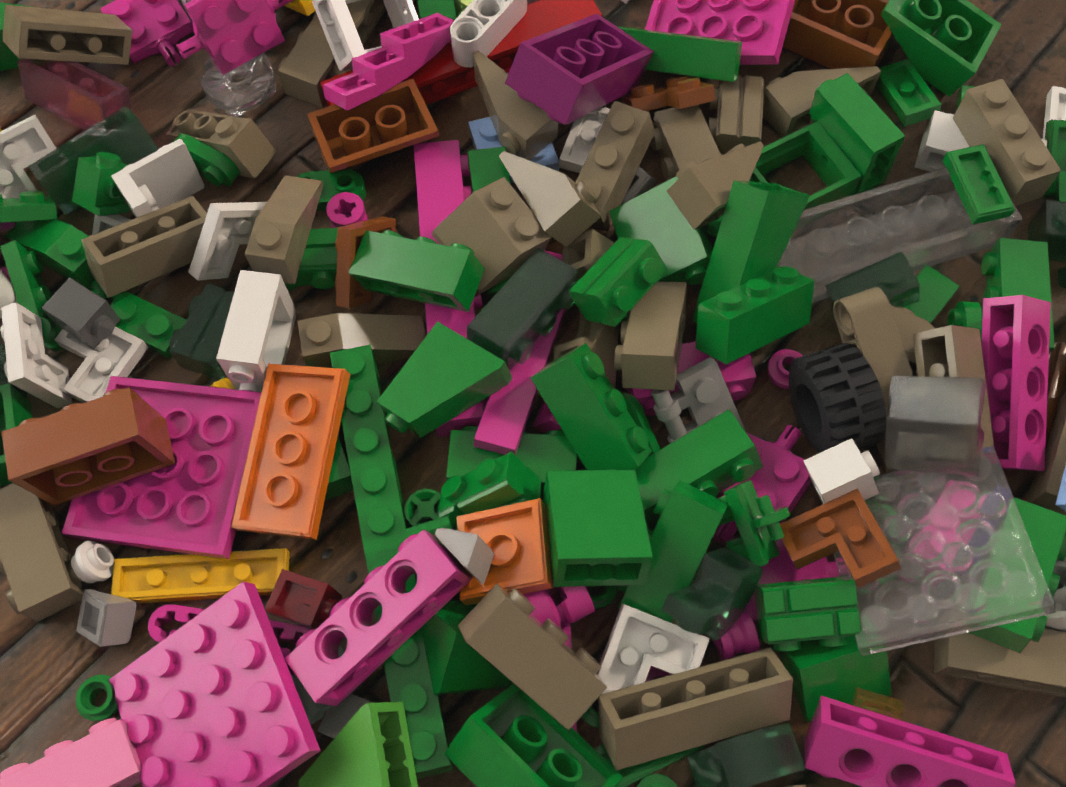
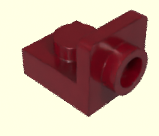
(302, 600)

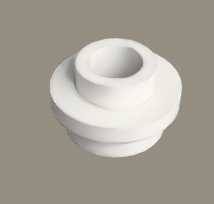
(92, 562)

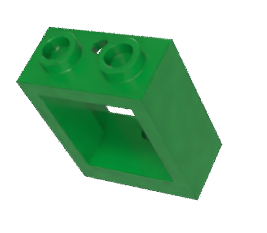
(821, 154)

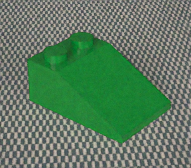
(942, 38)

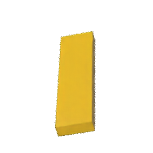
(196, 575)

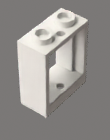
(342, 32)
(256, 329)

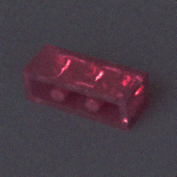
(72, 91)

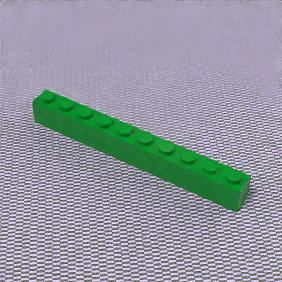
(382, 532)

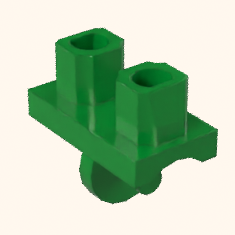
(756, 523)

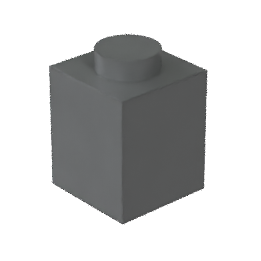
(81, 313)

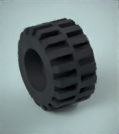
(837, 398)

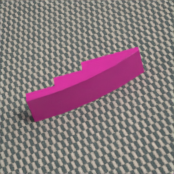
(401, 55)

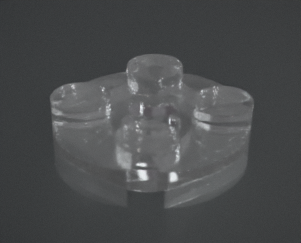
(242, 95)

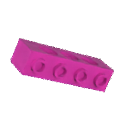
(1017, 378)
(316, 655)
(887, 743)

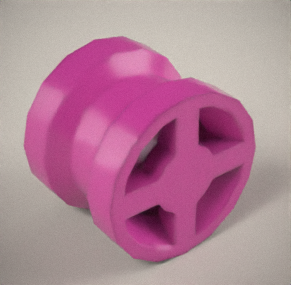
(340, 205)
(738, 639)

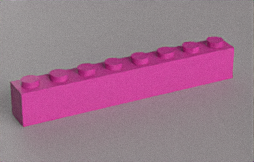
(439, 193)

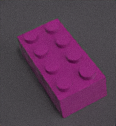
(578, 68)

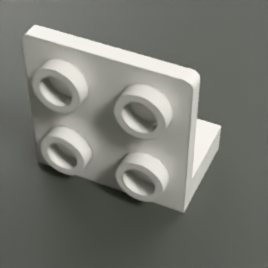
(159, 179)

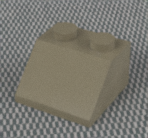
(497, 230)

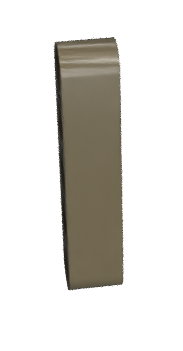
(869, 325)

